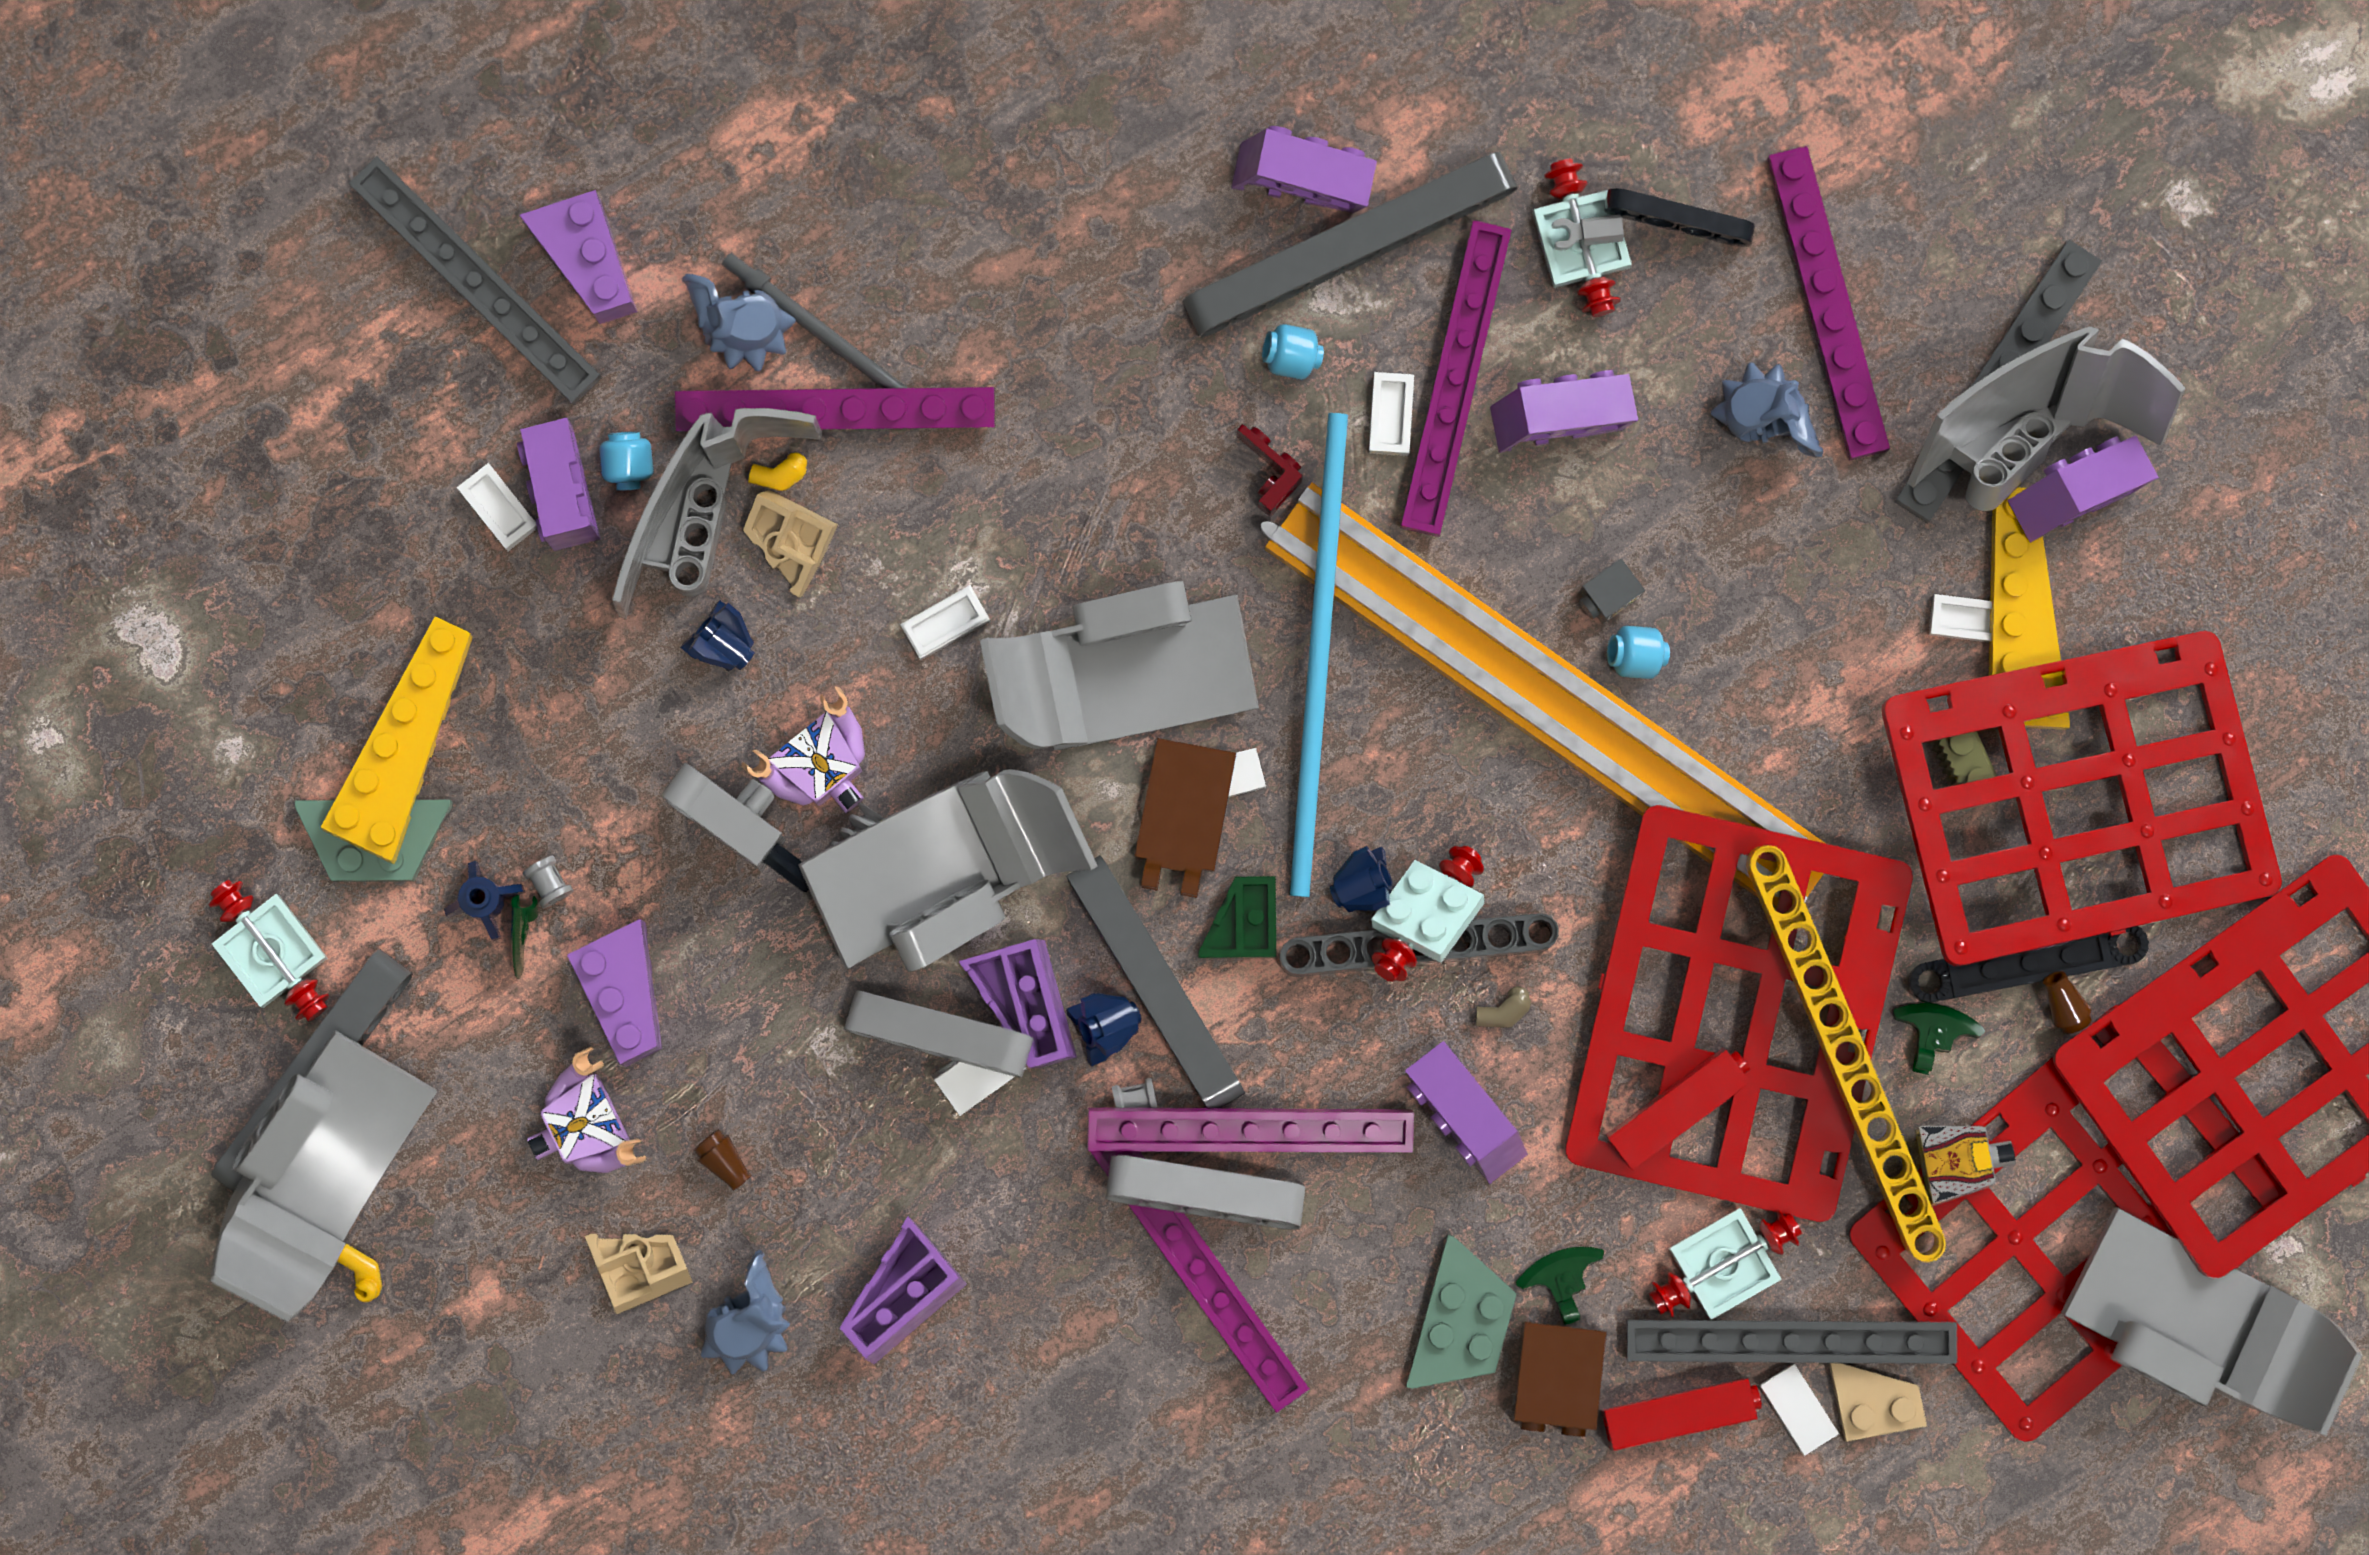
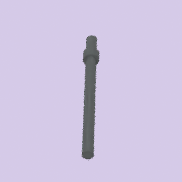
(759, 280)

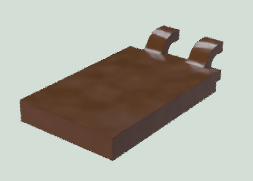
(1184, 812)

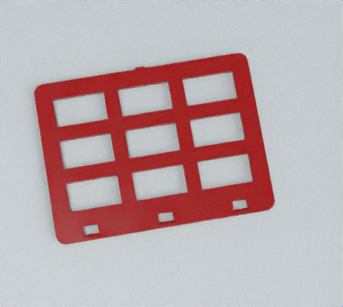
(2088, 682)
(1861, 973)
(2168, 1008)
(2028, 1112)

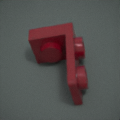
(1275, 490)

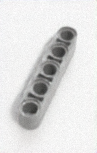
(938, 1033)
(1205, 1192)

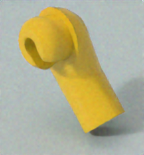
(782, 476)
(366, 1273)

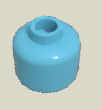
(1292, 351)
(626, 460)
(1637, 652)

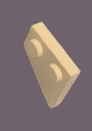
(1874, 1403)

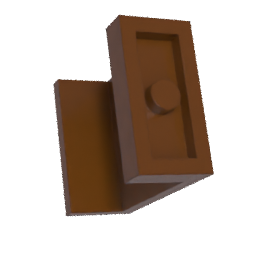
(1559, 1378)

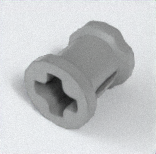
(547, 881)
(1135, 1096)

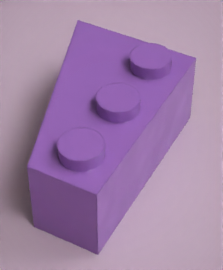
(585, 252)
(558, 484)

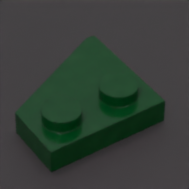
(1244, 922)

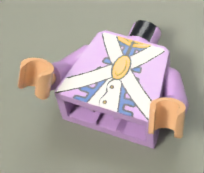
(817, 760)
(583, 1122)

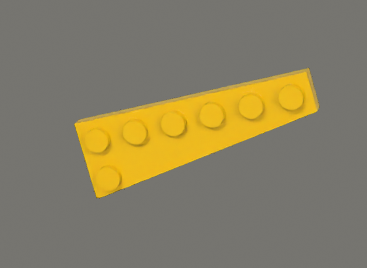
(2022, 606)
(390, 770)

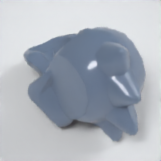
(739, 326)
(1767, 408)
(749, 1323)

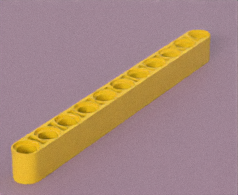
(1859, 1068)

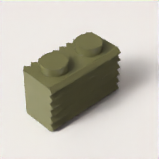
(1963, 759)

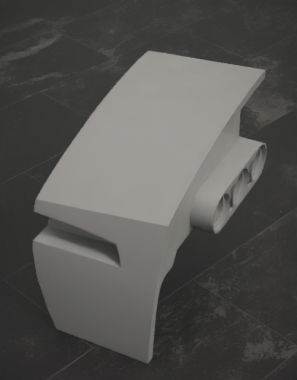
(2015, 413)
(672, 511)
(1122, 669)
(942, 866)
(312, 1174)
(2210, 1332)

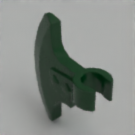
(519, 931)
(1936, 1030)
(1563, 1276)

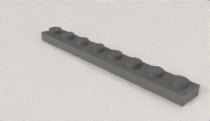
(475, 280)
(2030, 330)
(1792, 1341)

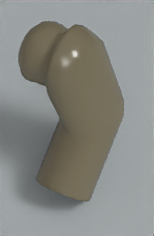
(1508, 1013)

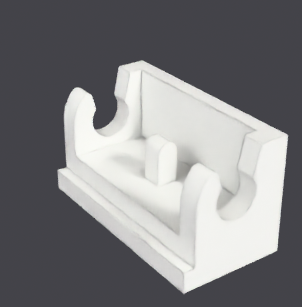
(968, 1084)

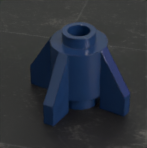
(721, 639)
(1363, 881)
(493, 902)
(1105, 1024)

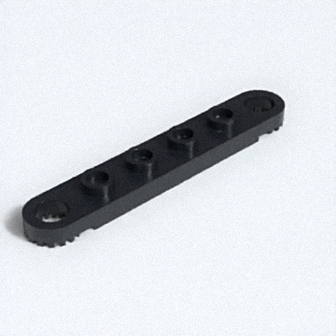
(2027, 967)

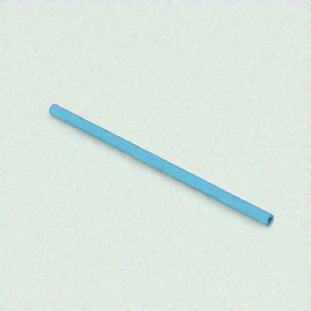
(1318, 655)

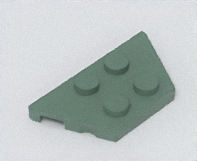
(351, 864)
(1462, 1320)

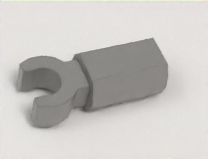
(1590, 231)

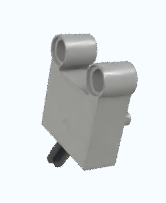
(735, 821)

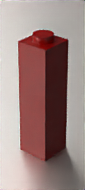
(1679, 1107)
(1681, 1413)

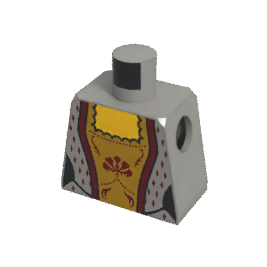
(1959, 1160)

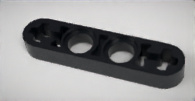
(1679, 217)

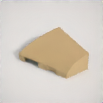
(790, 537)
(638, 1268)

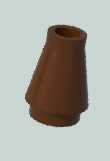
(2067, 1005)
(722, 1159)

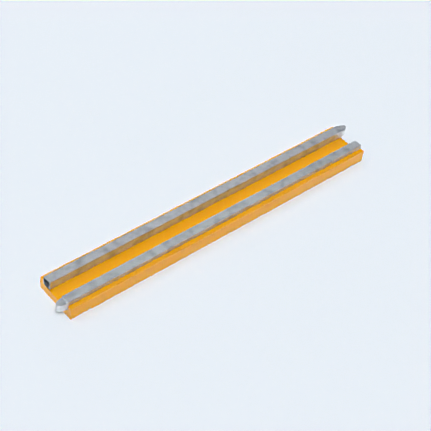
(1522, 679)

